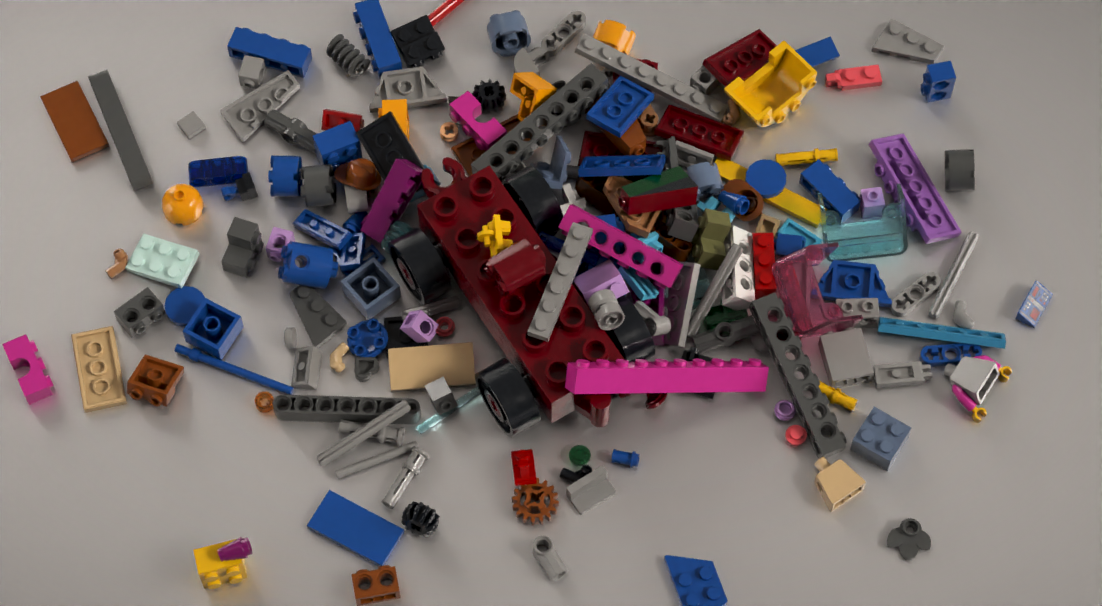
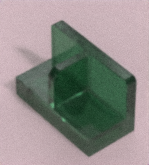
(722, 314)

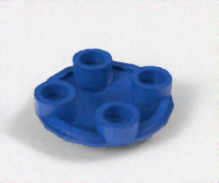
(367, 338)

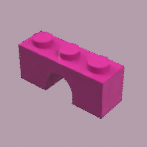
(465, 111)
(22, 354)

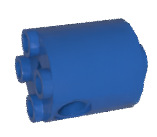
(314, 261)

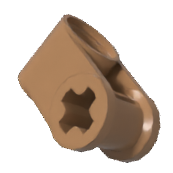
(648, 121)

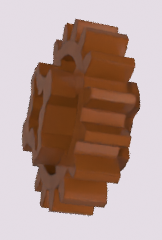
(535, 511)

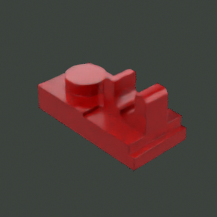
(333, 118)
(523, 467)

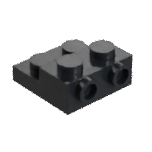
(418, 42)

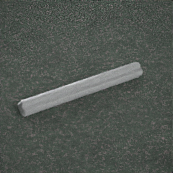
(953, 275)
(714, 289)
(363, 433)

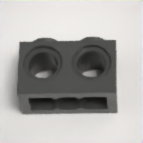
(682, 222)
(136, 309)

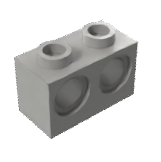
(861, 306)

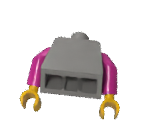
(973, 380)

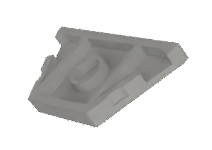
(407, 84)

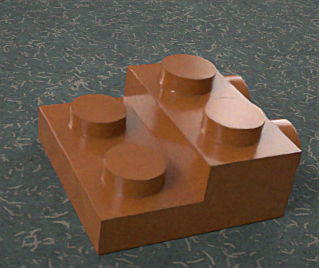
(154, 380)

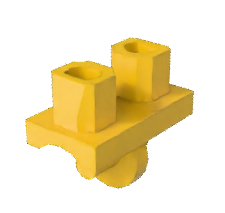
(493, 234)

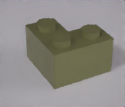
(709, 239)

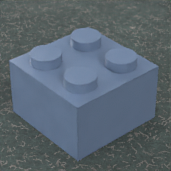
(371, 288)
(880, 438)

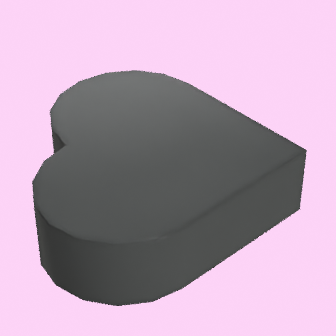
(365, 368)

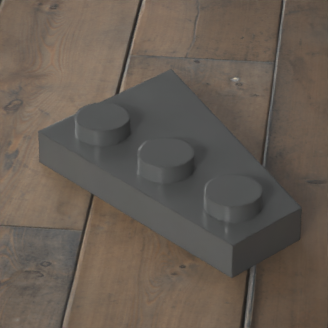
(317, 315)

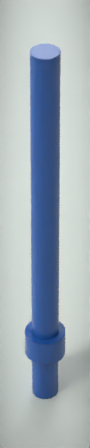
(197, 355)

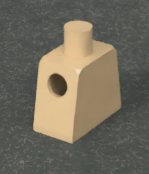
(837, 482)

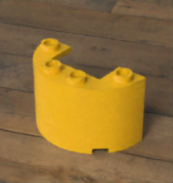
(774, 87)

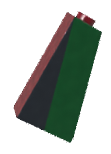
(659, 192)

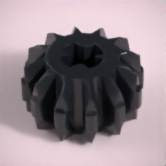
(490, 95)
(420, 519)

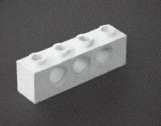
(739, 287)

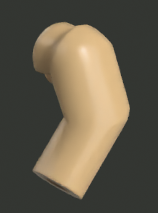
(336, 357)

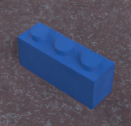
(835, 193)

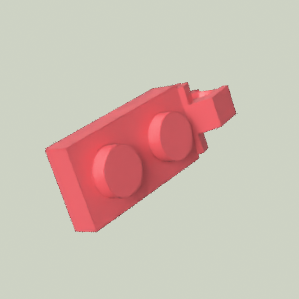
(855, 77)

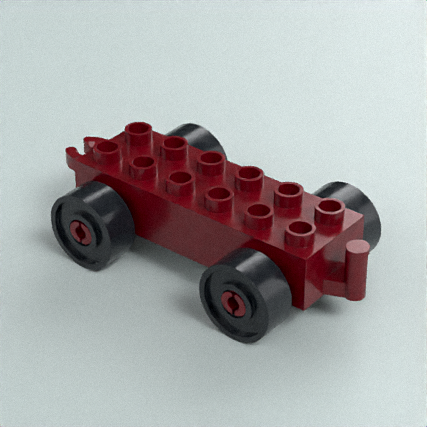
(533, 366)

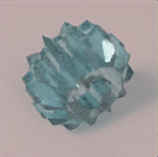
(395, 231)

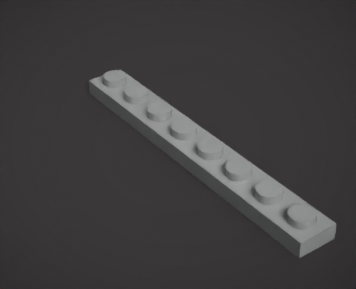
(650, 78)

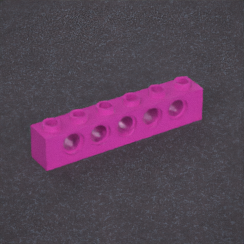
(670, 266)

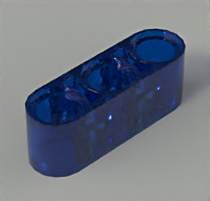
(216, 171)

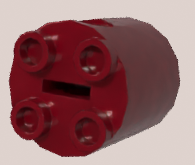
(516, 266)

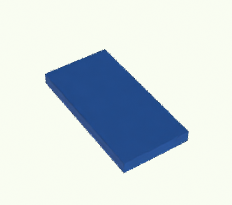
(622, 165)
(355, 528)

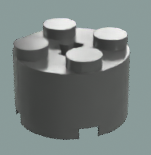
(959, 170)
(318, 185)

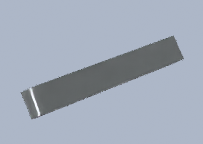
(120, 130)
(337, 404)

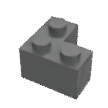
(243, 247)

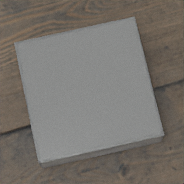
(191, 125)

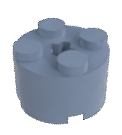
(508, 33)
(707, 180)

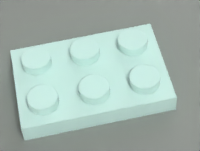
(162, 260)

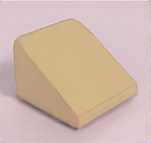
(768, 224)

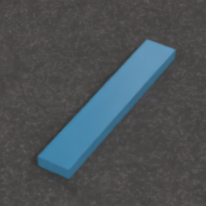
(941, 332)

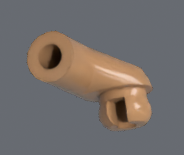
(119, 264)

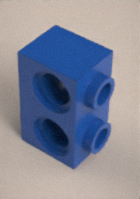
(938, 81)

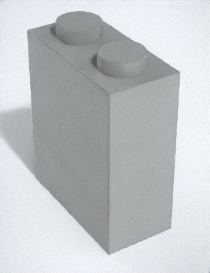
(845, 358)

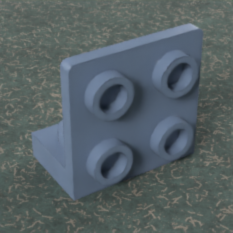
(555, 172)

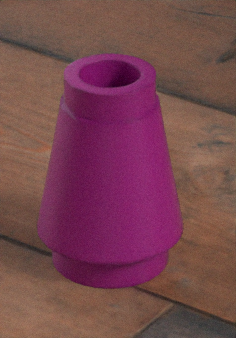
(235, 550)

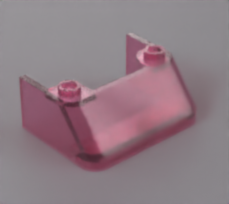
(803, 296)

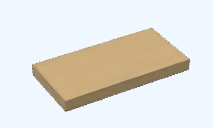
(417, 366)
(98, 369)

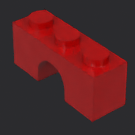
(762, 261)

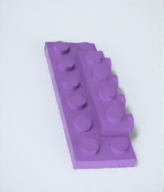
(923, 203)

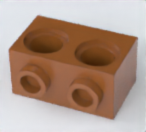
(376, 591)

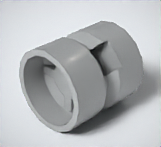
(606, 309)

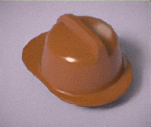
(359, 174)
(741, 187)

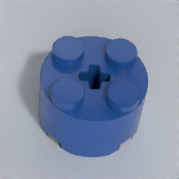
(285, 176)

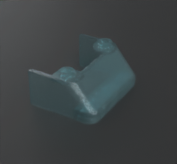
(866, 238)

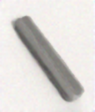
(436, 307)

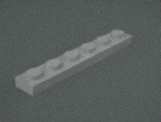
(560, 282)

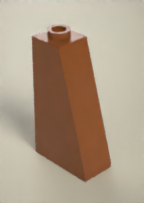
(631, 142)

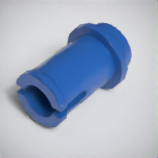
(625, 458)

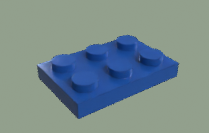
(620, 106)

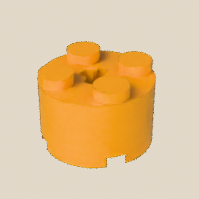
(615, 35)

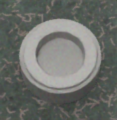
(290, 338)

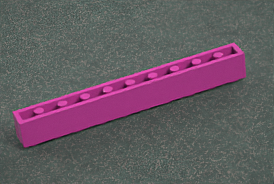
(666, 376)

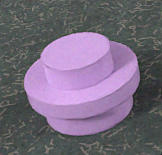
(784, 410)

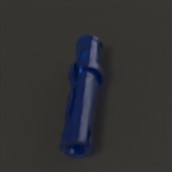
(557, 244)

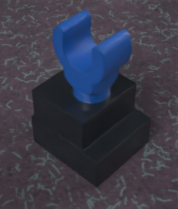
(244, 187)

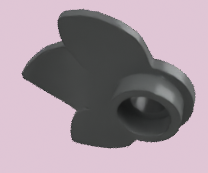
(909, 542)

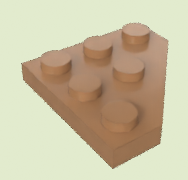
(639, 224)

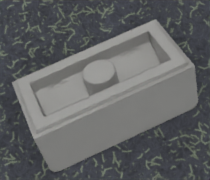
(306, 368)

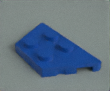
(852, 281)
(695, 581)

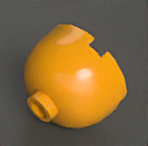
(182, 204)

